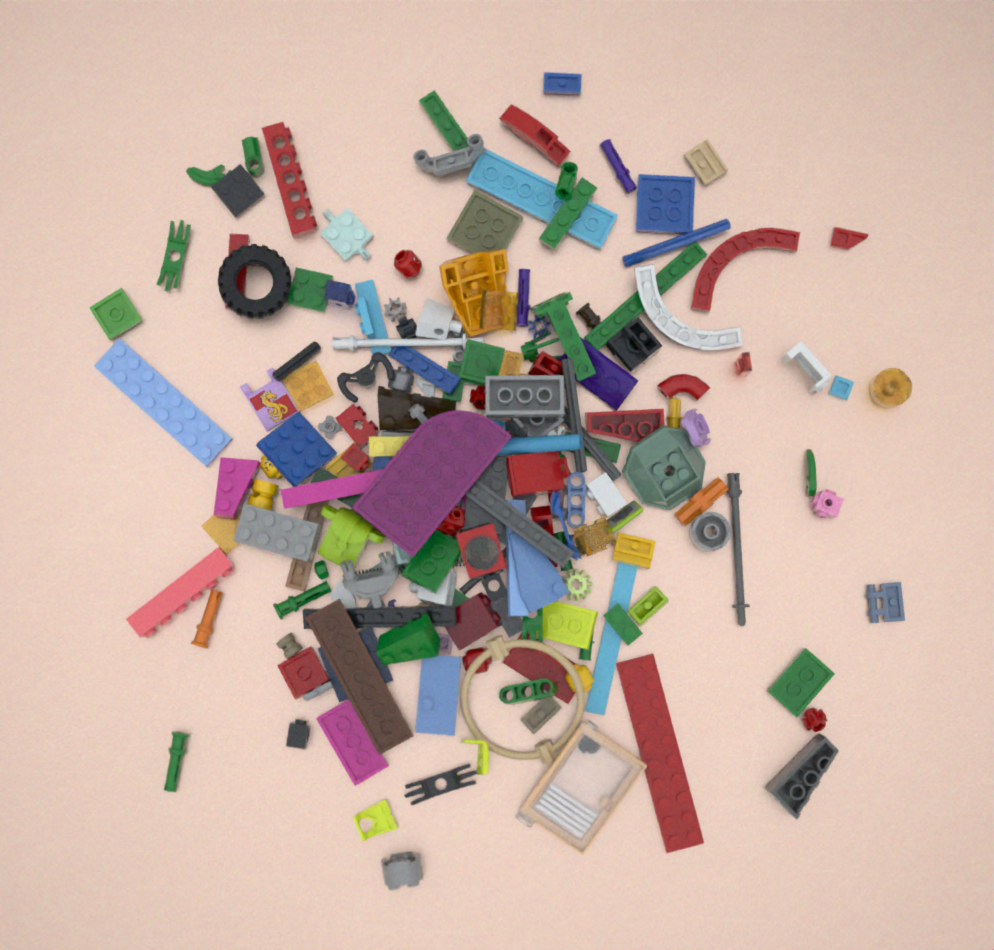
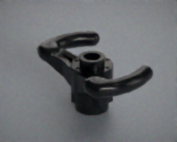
(365, 375)

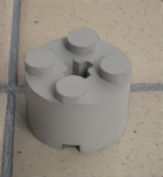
(719, 526)
(402, 870)

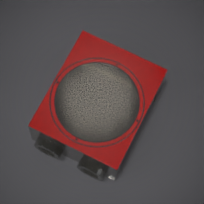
(481, 550)

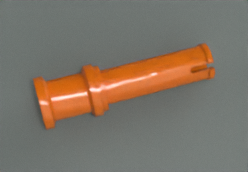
(204, 628)

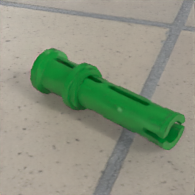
(293, 603)
(176, 752)

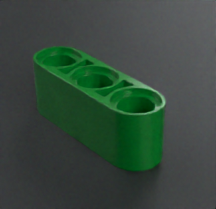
(519, 691)

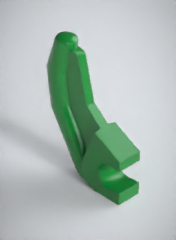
(206, 177)
(811, 480)

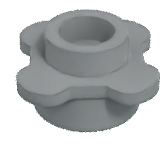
(324, 427)

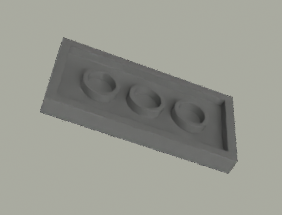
(495, 479)

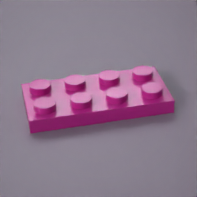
(351, 742)

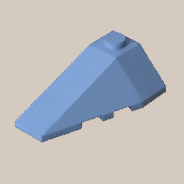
(536, 574)

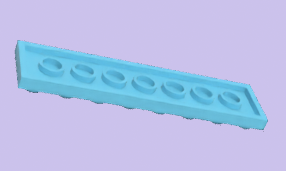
(537, 196)

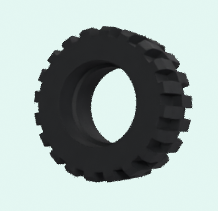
(254, 255)

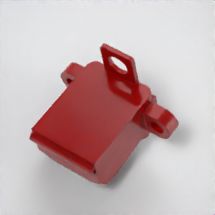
(536, 474)

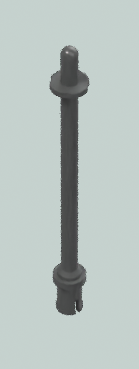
(734, 493)

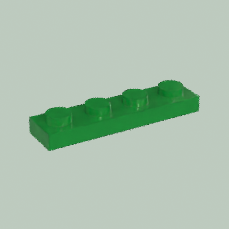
(444, 121)
(568, 213)

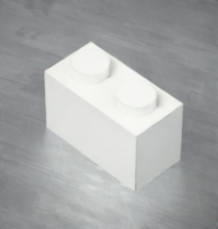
(605, 495)

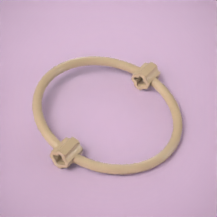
(499, 649)

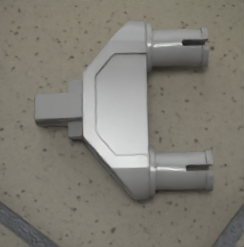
(370, 584)

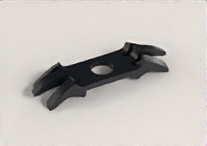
(430, 790)

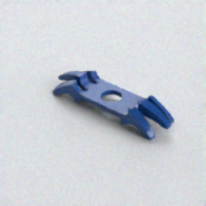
(558, 509)

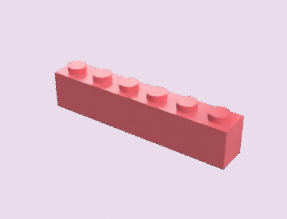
(180, 592)

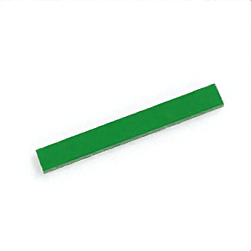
(633, 307)

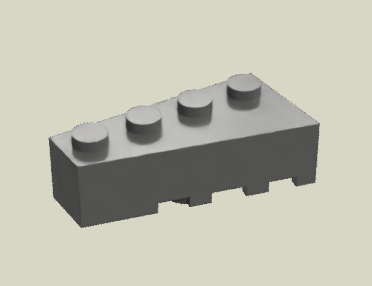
(802, 775)

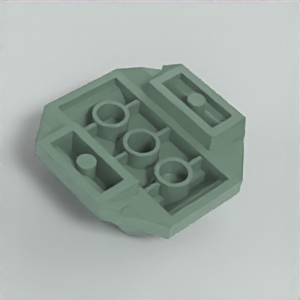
(648, 461)

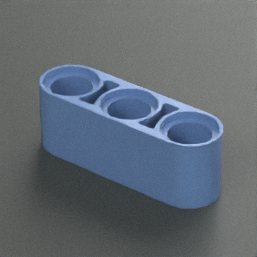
(578, 491)

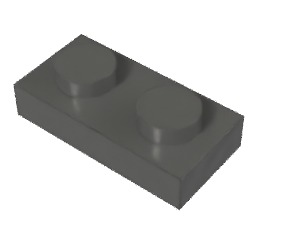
(511, 624)

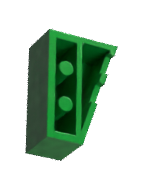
(409, 643)

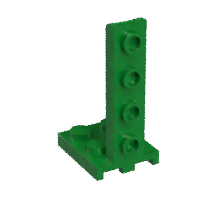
(566, 332)

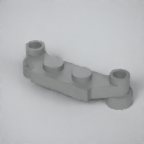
(453, 160)

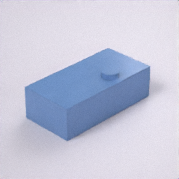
(438, 695)

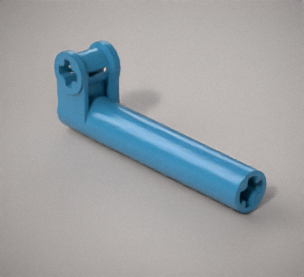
(540, 444)

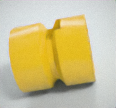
(262, 494)

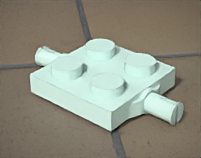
(346, 234)

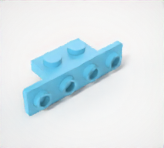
(371, 314)

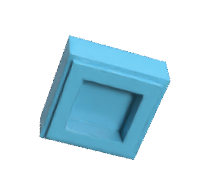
(841, 387)

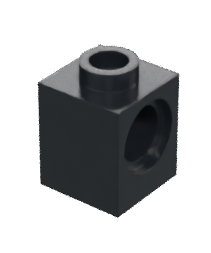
(494, 595)
(298, 734)

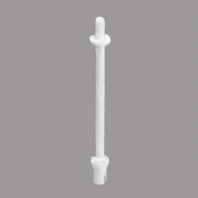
(352, 342)

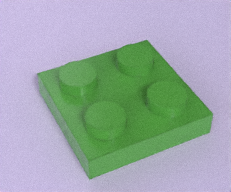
(115, 314)

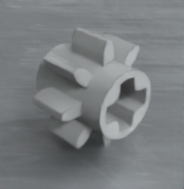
(398, 305)

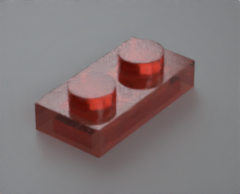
(743, 365)

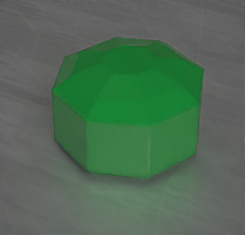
(321, 570)

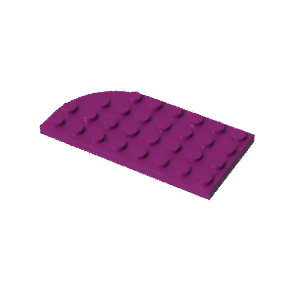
(430, 476)

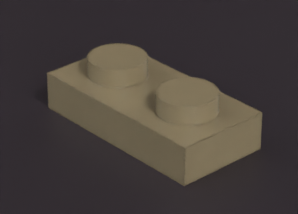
(540, 714)

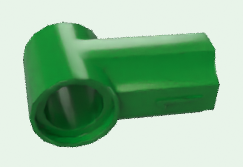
(253, 155)
(566, 180)

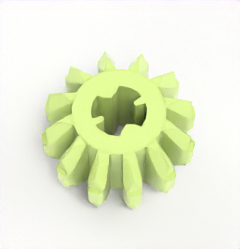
(582, 580)

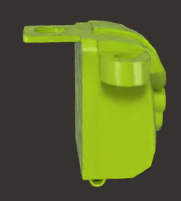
(347, 535)

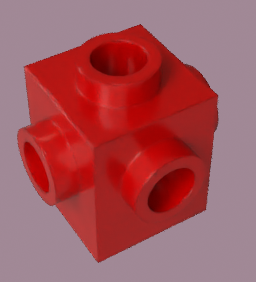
(453, 522)

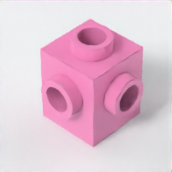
(833, 504)

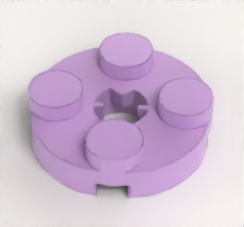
(696, 427)

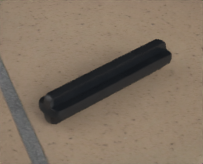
(296, 361)

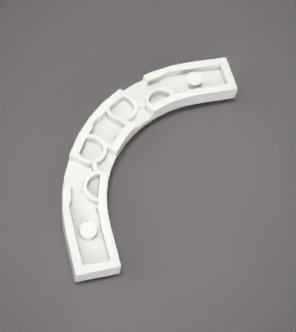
(672, 326)

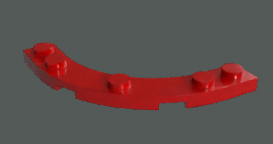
(732, 248)

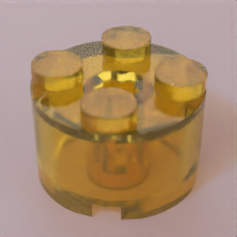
(898, 382)
(594, 538)

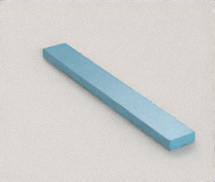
(610, 641)

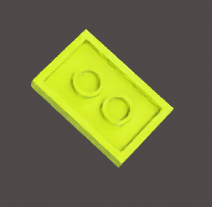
(568, 624)

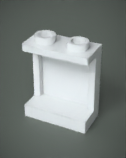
(809, 364)

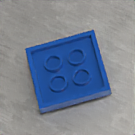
(665, 203)
(296, 449)

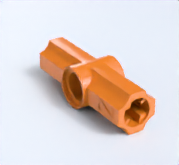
(701, 501)

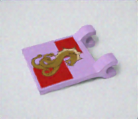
(271, 402)

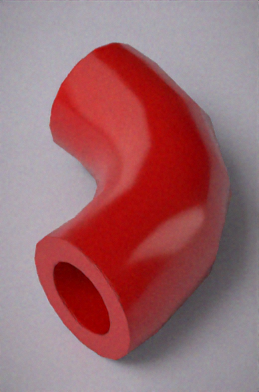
(683, 383)

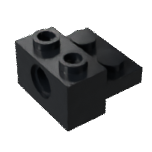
(634, 344)

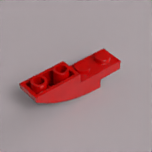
(536, 133)

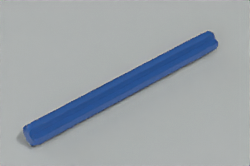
(676, 242)

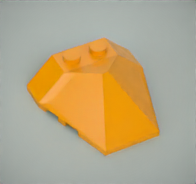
(467, 277)

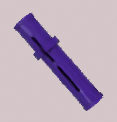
(621, 172)
(523, 299)

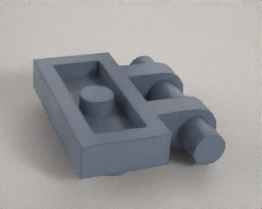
(891, 601)

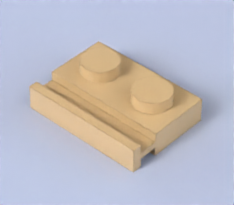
(706, 162)

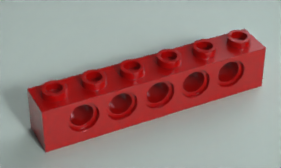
(273, 135)

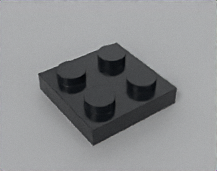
(237, 190)

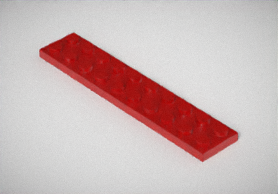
(660, 752)

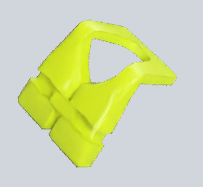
(483, 756)
(381, 818)

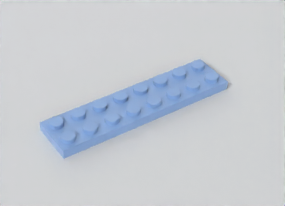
(163, 402)

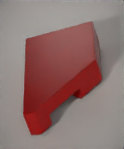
(845, 238)

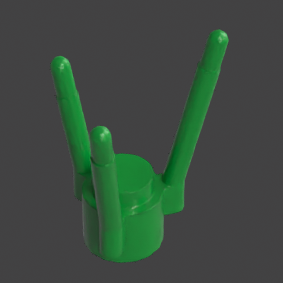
(530, 349)

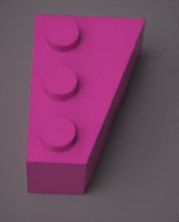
(233, 485)

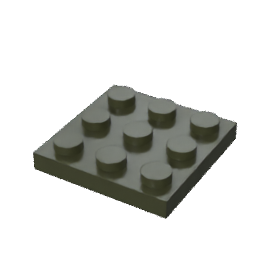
(484, 225)

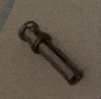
(590, 320)

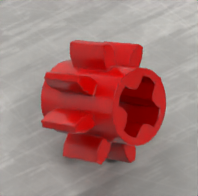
(478, 397)
(814, 719)

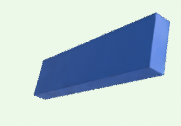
(425, 368)

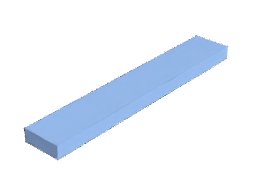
(515, 603)

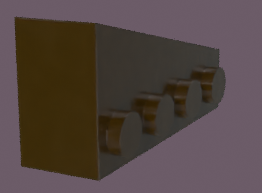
(395, 406)

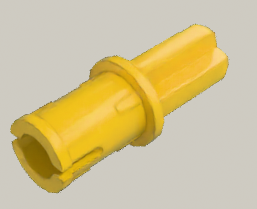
(674, 413)

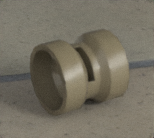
(289, 645)

